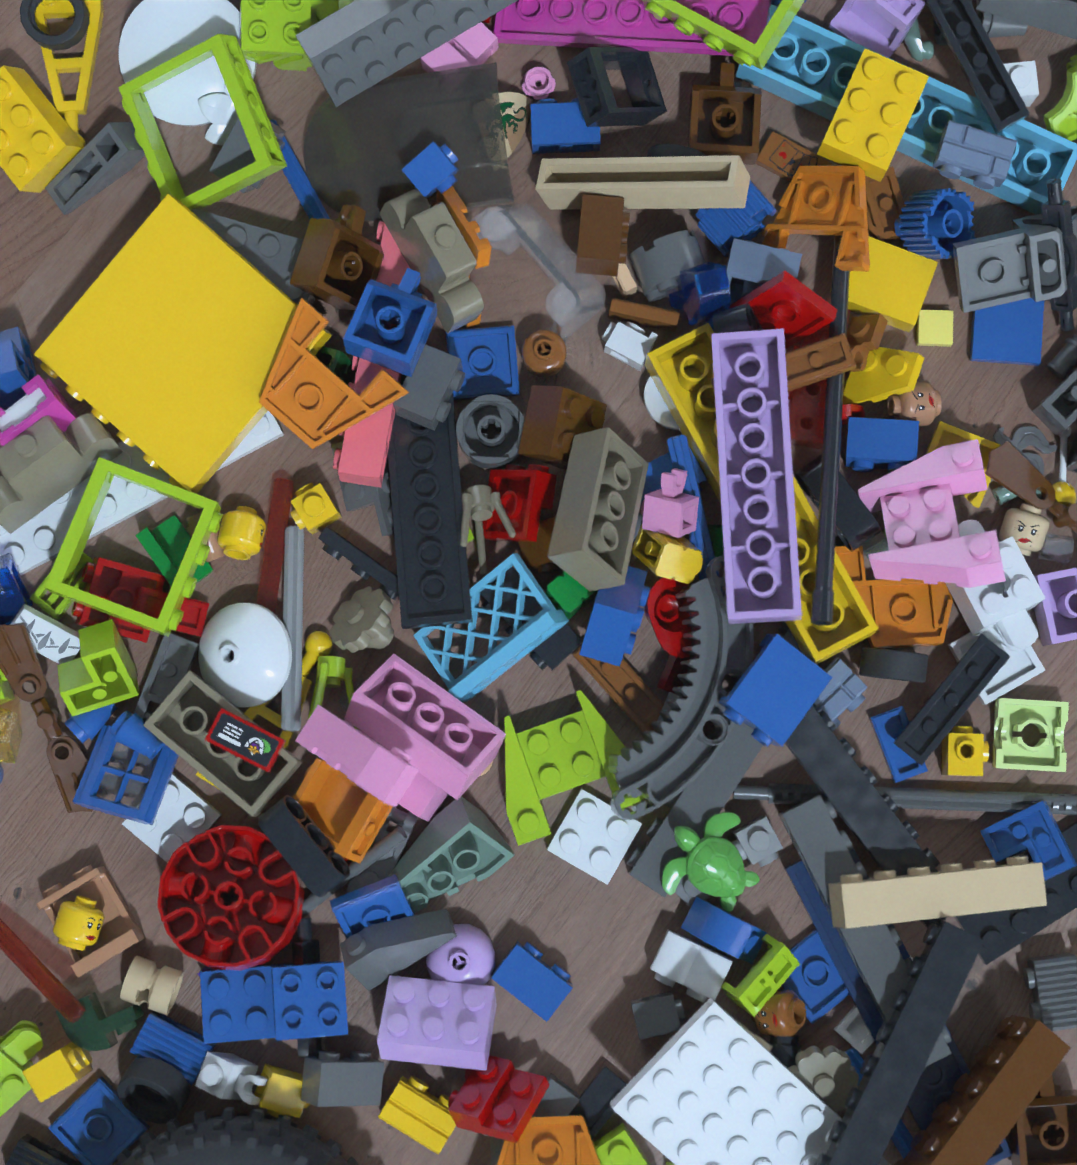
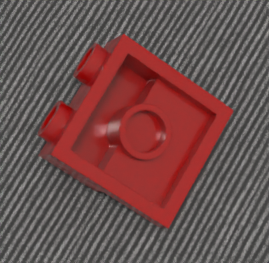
(522, 497)
(117, 584)
(497, 1100)

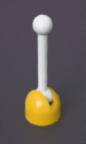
(1064, 491)

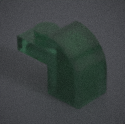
(94, 1029)

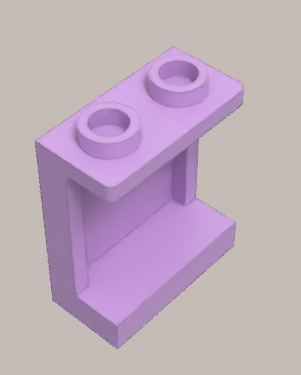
(877, 23)

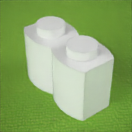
(690, 965)

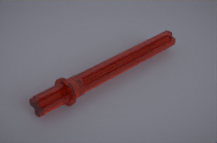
(274, 543)
(40, 975)

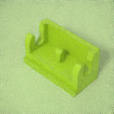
(763, 978)

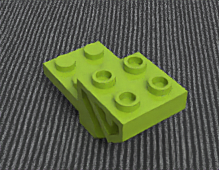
(271, 27)

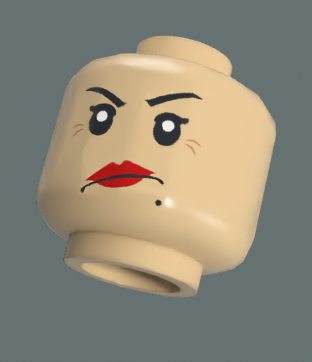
(1026, 527)

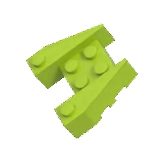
(553, 761)

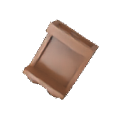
(119, 926)

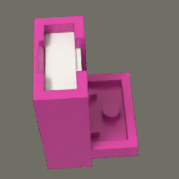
(41, 400)

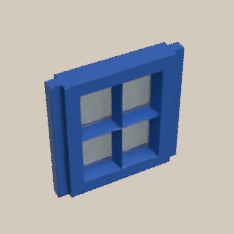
(125, 781)

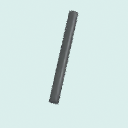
(373, 854)

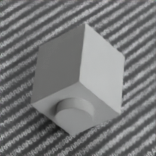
(757, 842)

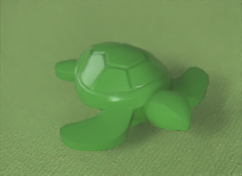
(711, 862)

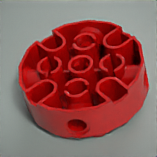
(213, 867)

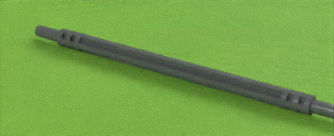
(922, 798)

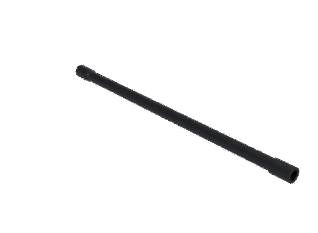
(823, 590)

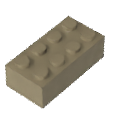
(598, 510)
(184, 723)

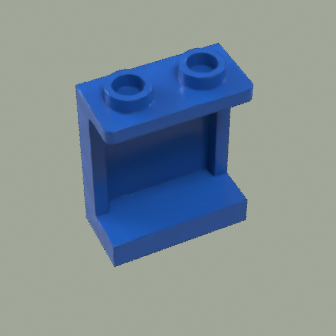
(775, 691)

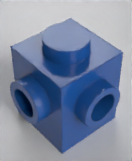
(432, 169)

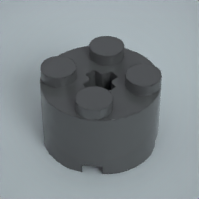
(660, 265)
(476, 418)

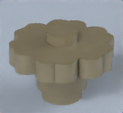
(363, 621)
(826, 1074)

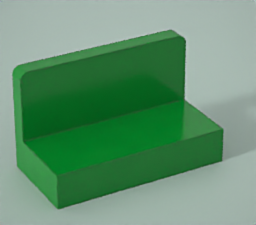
(167, 548)

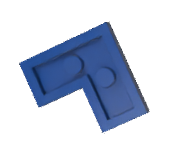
(1033, 831)

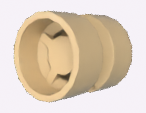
(151, 985)

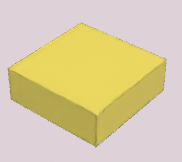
(935, 328)

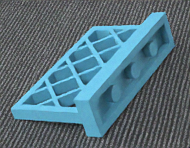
(512, 648)

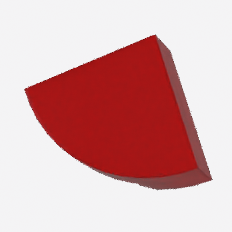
(851, 410)

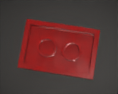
(789, 306)

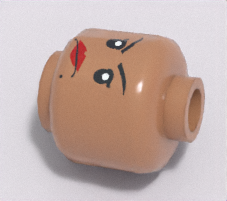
(917, 405)

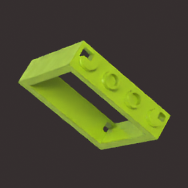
(721, 38)
(246, 103)
(83, 523)

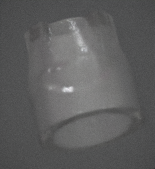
(1057, 548)

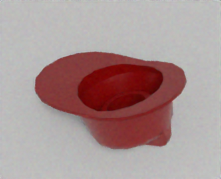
(665, 616)

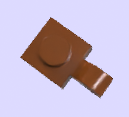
(865, 335)

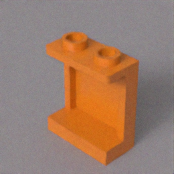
(341, 809)

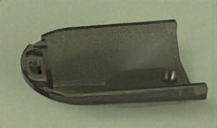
(363, 144)

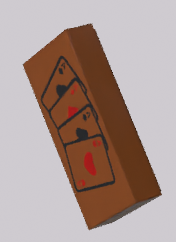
(785, 157)

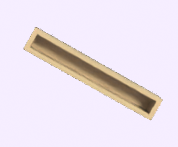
(646, 181)
(937, 894)

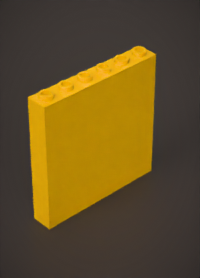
(175, 344)

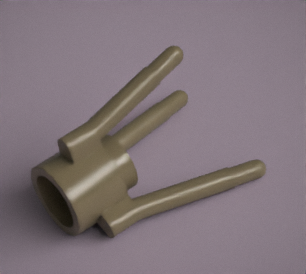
(480, 504)

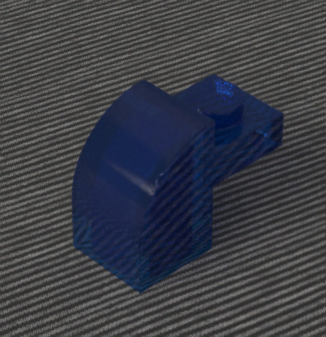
(703, 292)

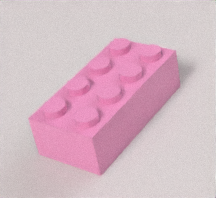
(428, 723)

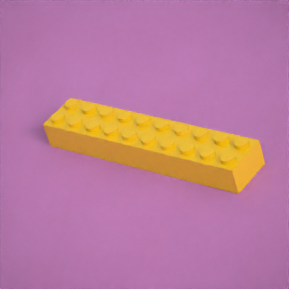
(683, 379)

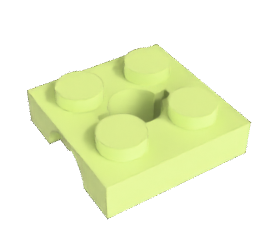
(1013, 716)

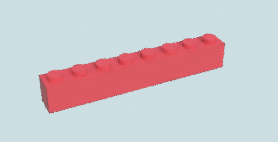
(367, 442)

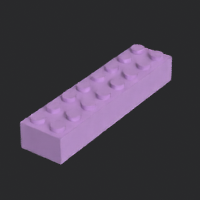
(756, 477)

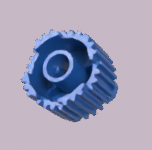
(935, 222)
(725, 224)

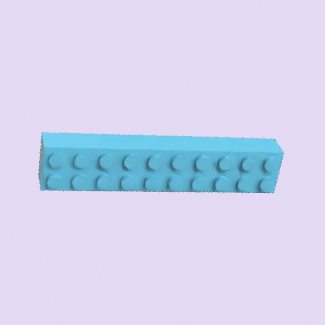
(816, 67)

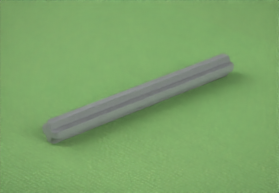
(294, 625)

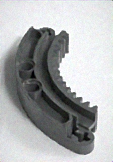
(678, 747)

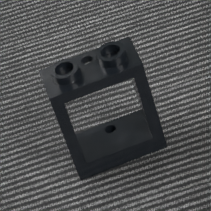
(596, 93)

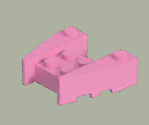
(924, 523)
(371, 765)

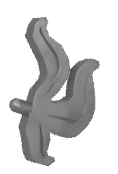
(1026, 437)

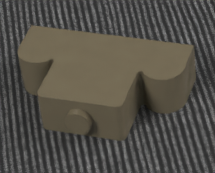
(437, 251)
(48, 464)

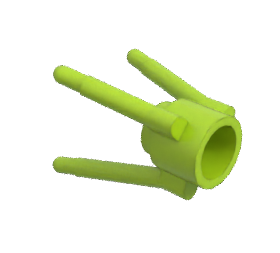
(329, 674)

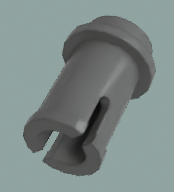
(1065, 359)

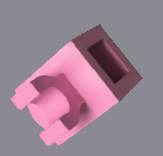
(670, 509)

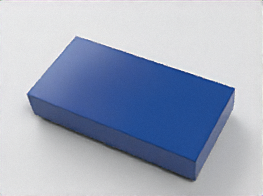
(887, 728)

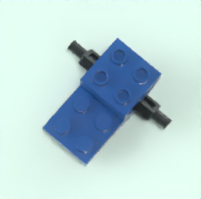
(278, 1000)

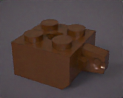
(725, 102)
(337, 259)
(1048, 1108)

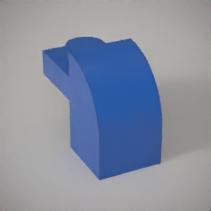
(723, 930)

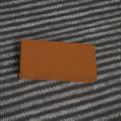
(643, 315)

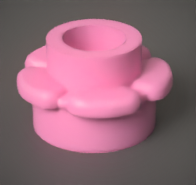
(538, 74)

